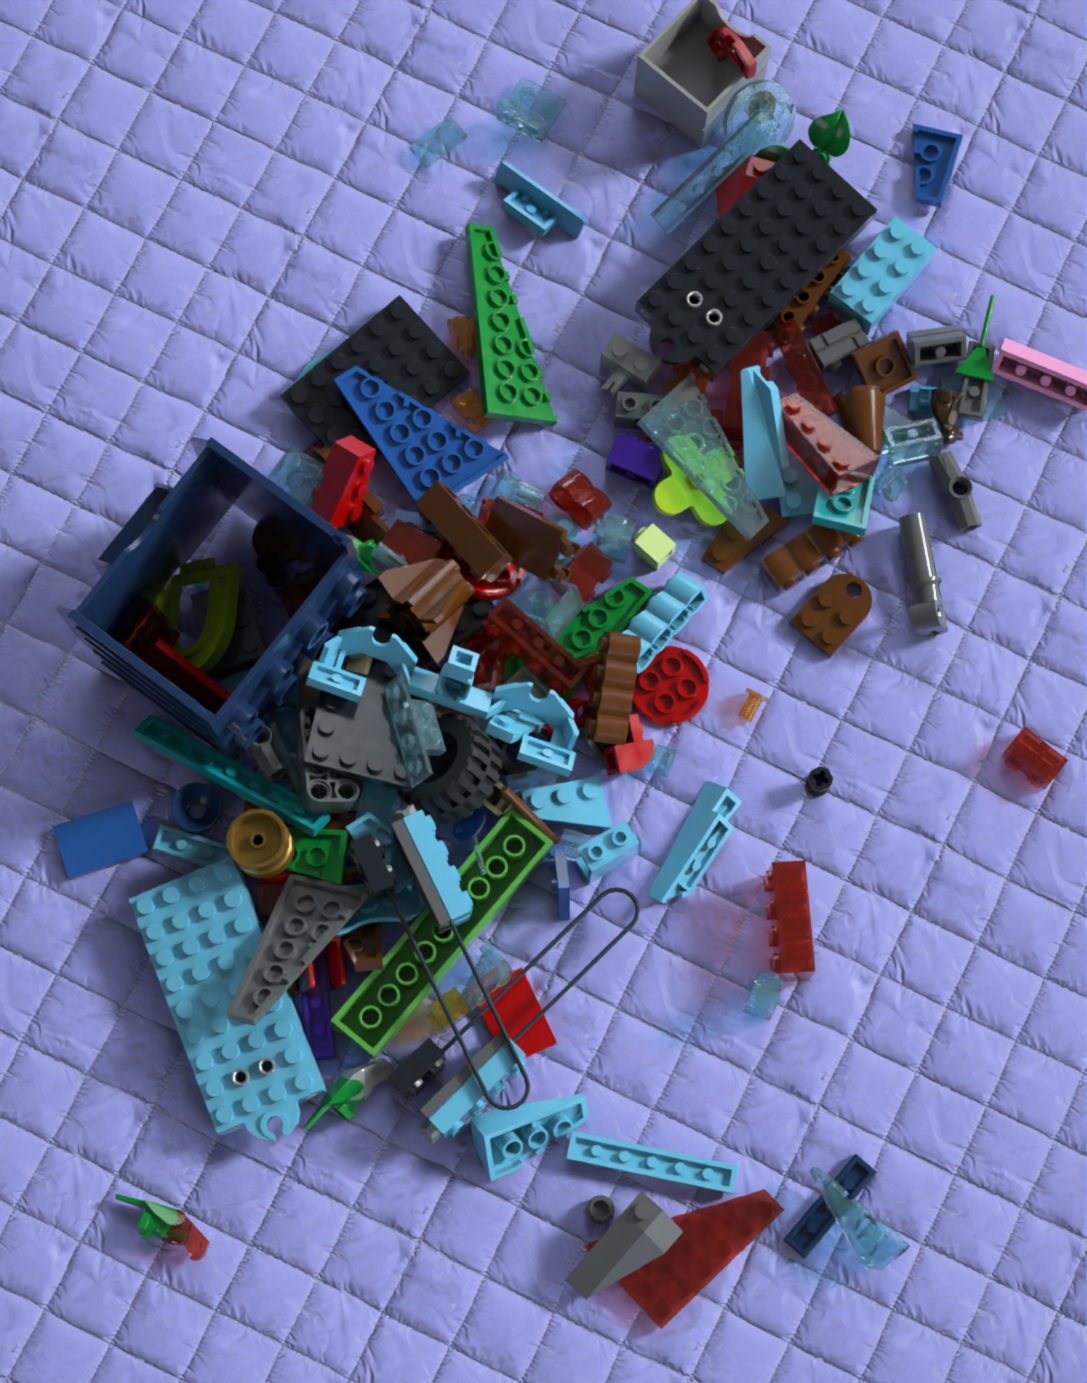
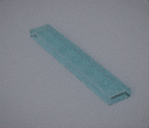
(715, 169)

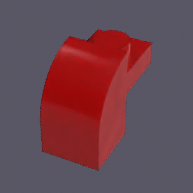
(633, 754)

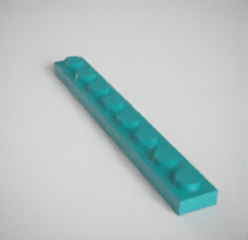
(229, 774)

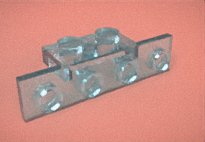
(415, 729)

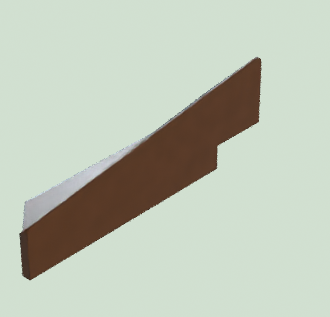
(369, 523)

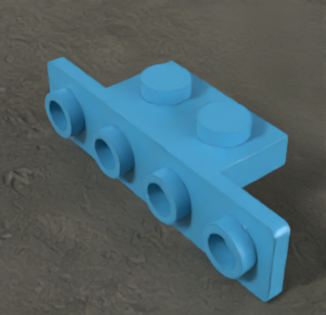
(536, 205)

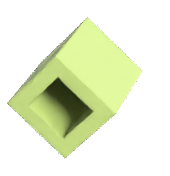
(653, 546)

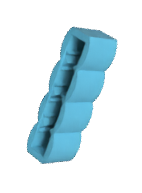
(666, 616)

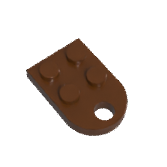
(832, 614)

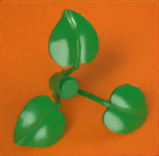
(827, 133)

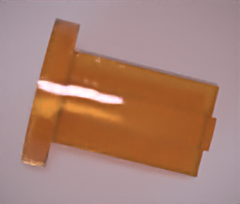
(751, 704)

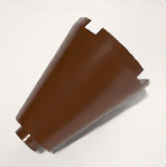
(863, 414)

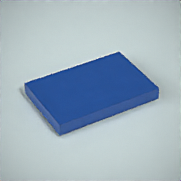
(100, 839)

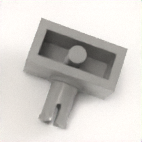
(628, 365)

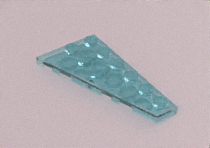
(702, 452)

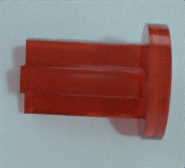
(826, 322)

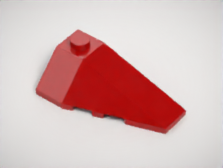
(740, 182)

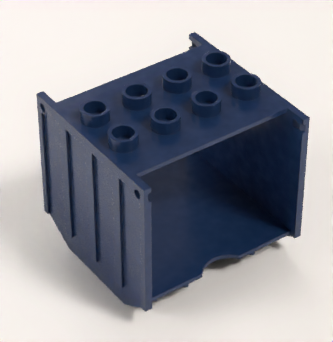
(168, 533)

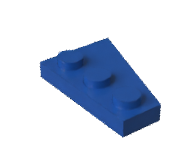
(934, 162)

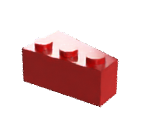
(344, 482)

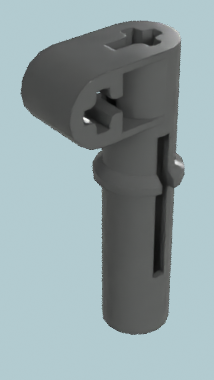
(928, 613)

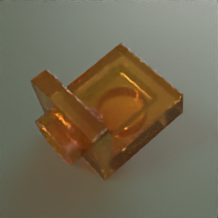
(469, 407)

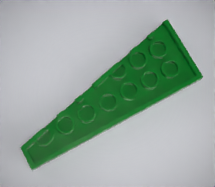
(505, 353)

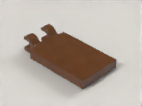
(531, 539)

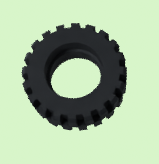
(468, 779)

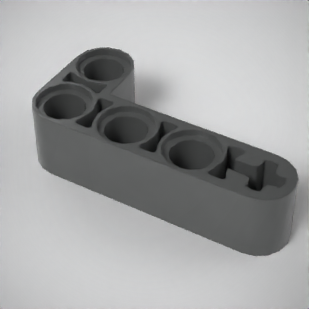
(320, 782)

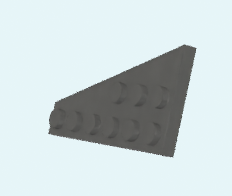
(297, 931)

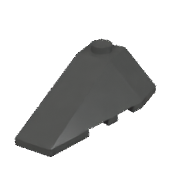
(631, 1242)

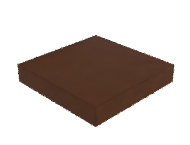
(884, 363)

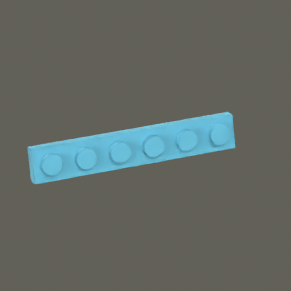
(652, 1162)

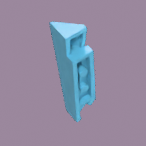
(762, 435)
(697, 843)

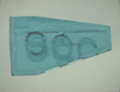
(868, 1237)

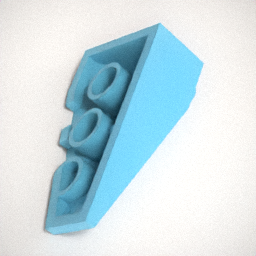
(514, 1135)

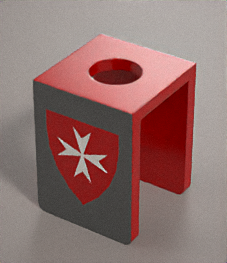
(335, 968)

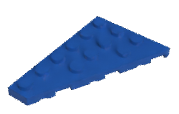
(415, 438)

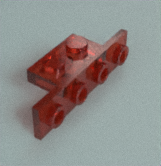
(803, 367)

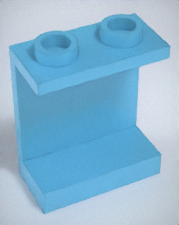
(607, 852)

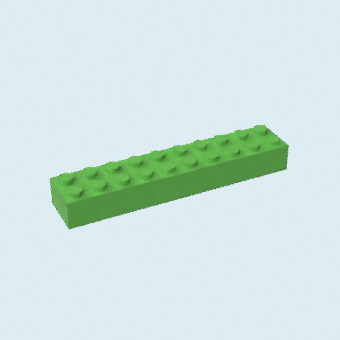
(394, 994)

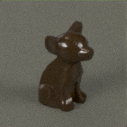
(944, 409)

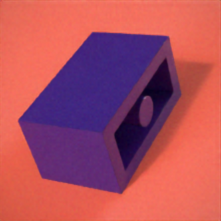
(635, 460)

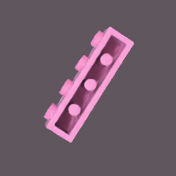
(1042, 373)

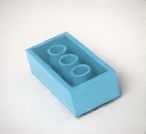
(881, 274)

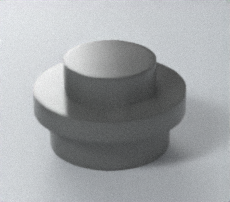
(600, 1209)

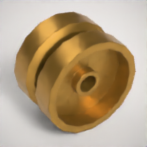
(260, 843)

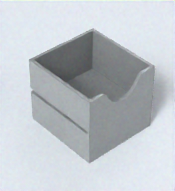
(683, 76)

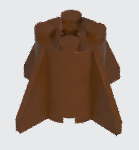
(426, 601)

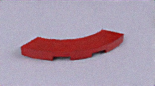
(725, 42)

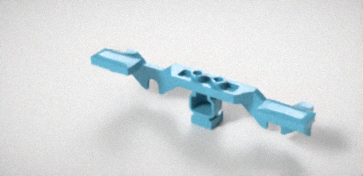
(451, 689)

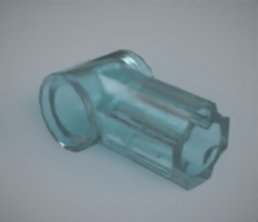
(512, 487)

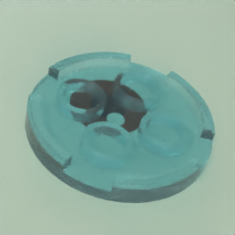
(750, 99)

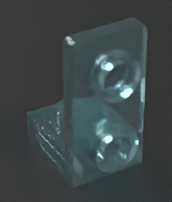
(497, 977)

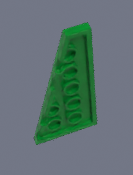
(607, 613)

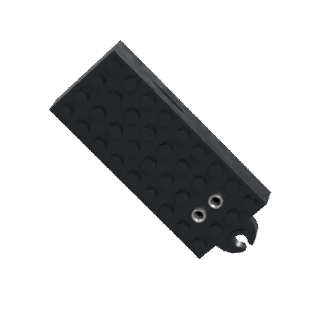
(753, 262)

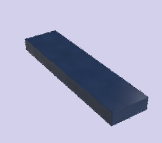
(819, 1218)

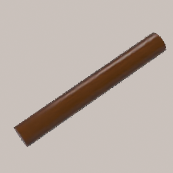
(527, 813)

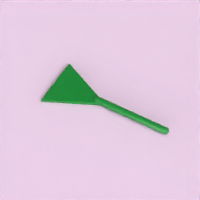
(977, 362)

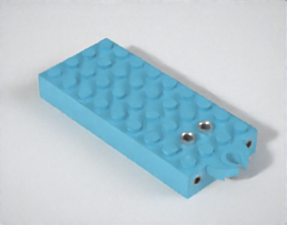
(200, 944)

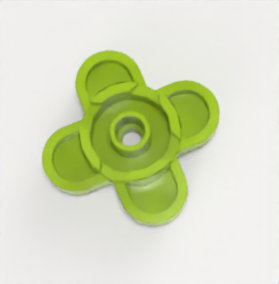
(680, 493)

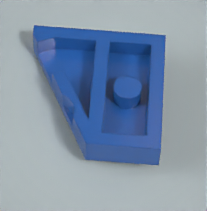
(560, 884)

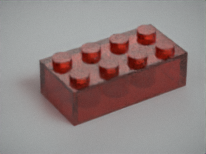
(790, 920)

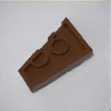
(732, 547)
(364, 947)

